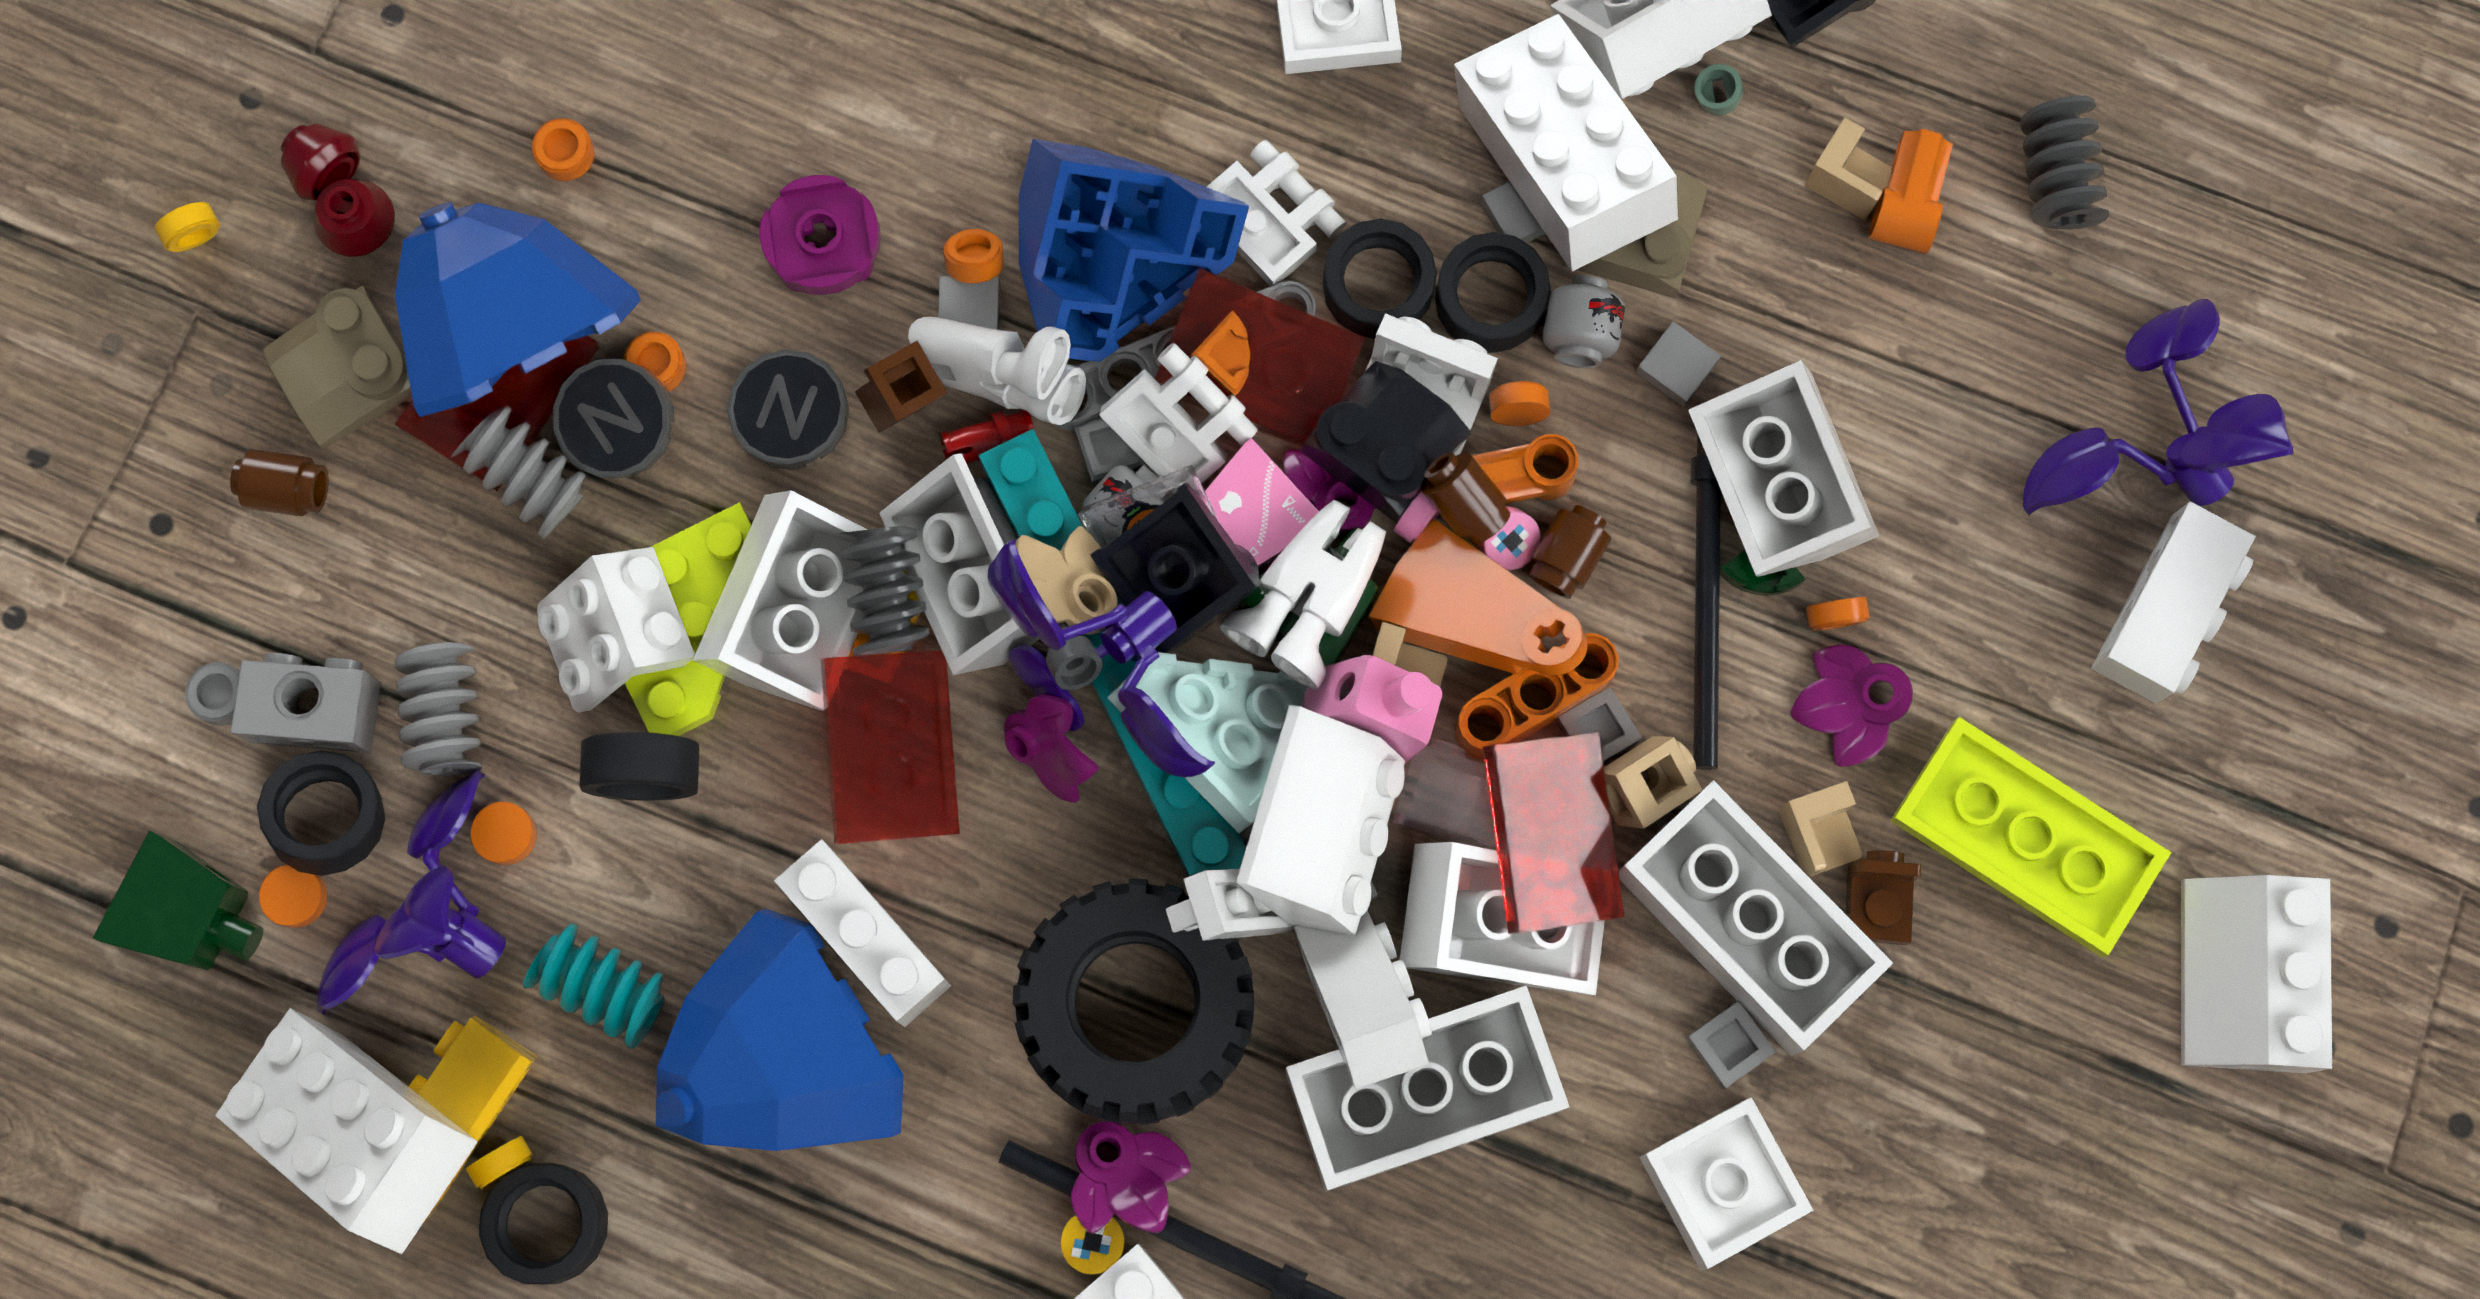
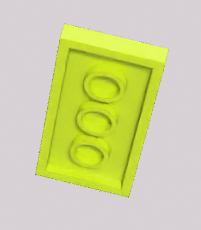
(2031, 837)

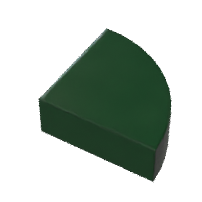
(1742, 576)

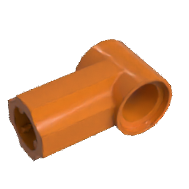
(1909, 205)
(1514, 470)

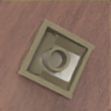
(1660, 257)
(340, 365)

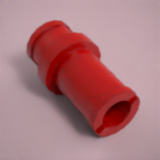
(985, 435)

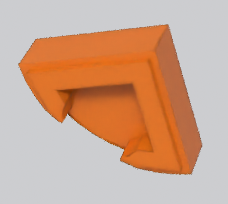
(1227, 354)

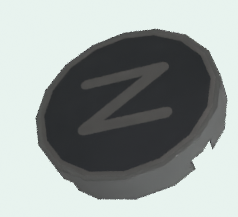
(788, 409)
(613, 418)

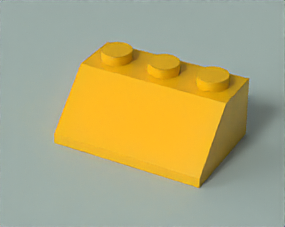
(474, 1077)

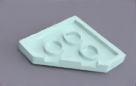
(1228, 718)

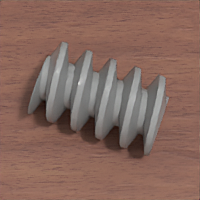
(522, 470)
(435, 709)

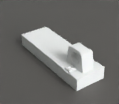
(1223, 909)

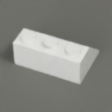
(1650, 38)
(1783, 471)
(955, 552)
(785, 601)
(1321, 822)
(2256, 973)

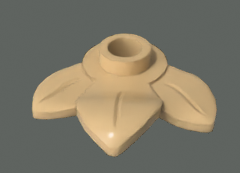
(1068, 578)

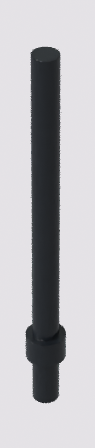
(1706, 611)
(1282, 1282)

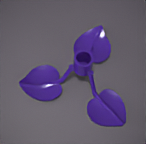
(2235, 434)
(1129, 635)
(424, 918)

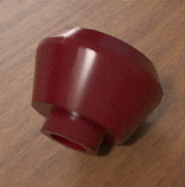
(317, 157)
(353, 217)

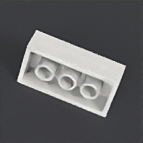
(1566, 142)
(1754, 919)
(1482, 1078)
(346, 1131)

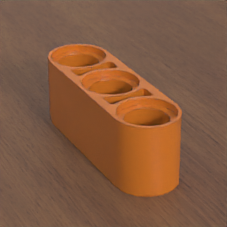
(1518, 720)

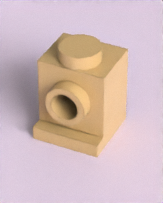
(1669, 784)

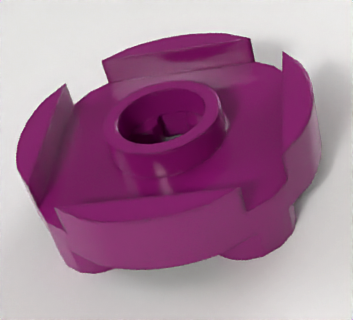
(792, 217)

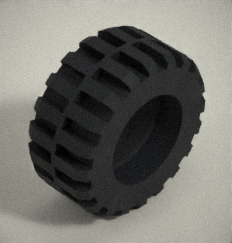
(1049, 1021)

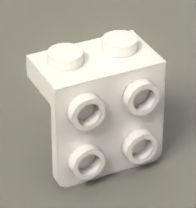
(1449, 368)
(612, 624)

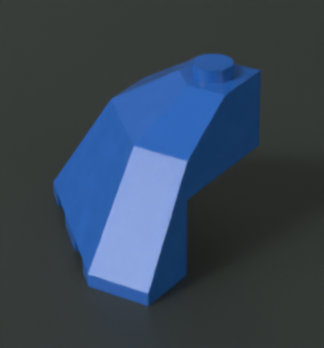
(1114, 242)
(494, 293)
(775, 1050)

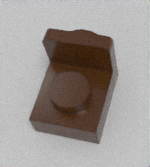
(1882, 896)

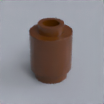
(279, 483)
(1465, 497)
(1569, 551)

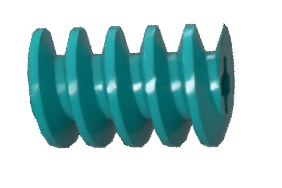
(597, 986)

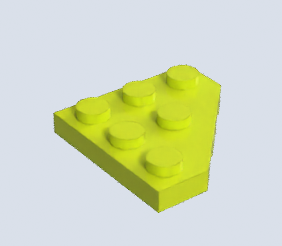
(696, 571)

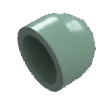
(1705, 93)

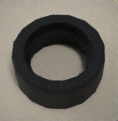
(1370, 235)
(1500, 249)
(639, 766)
(313, 769)
(495, 1222)

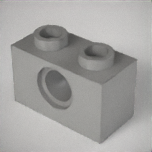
(339, 721)

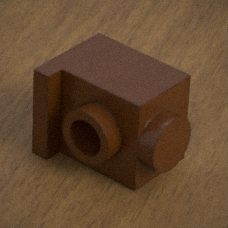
(899, 386)

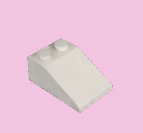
(1460, 927)

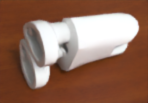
(1000, 369)
(1314, 588)

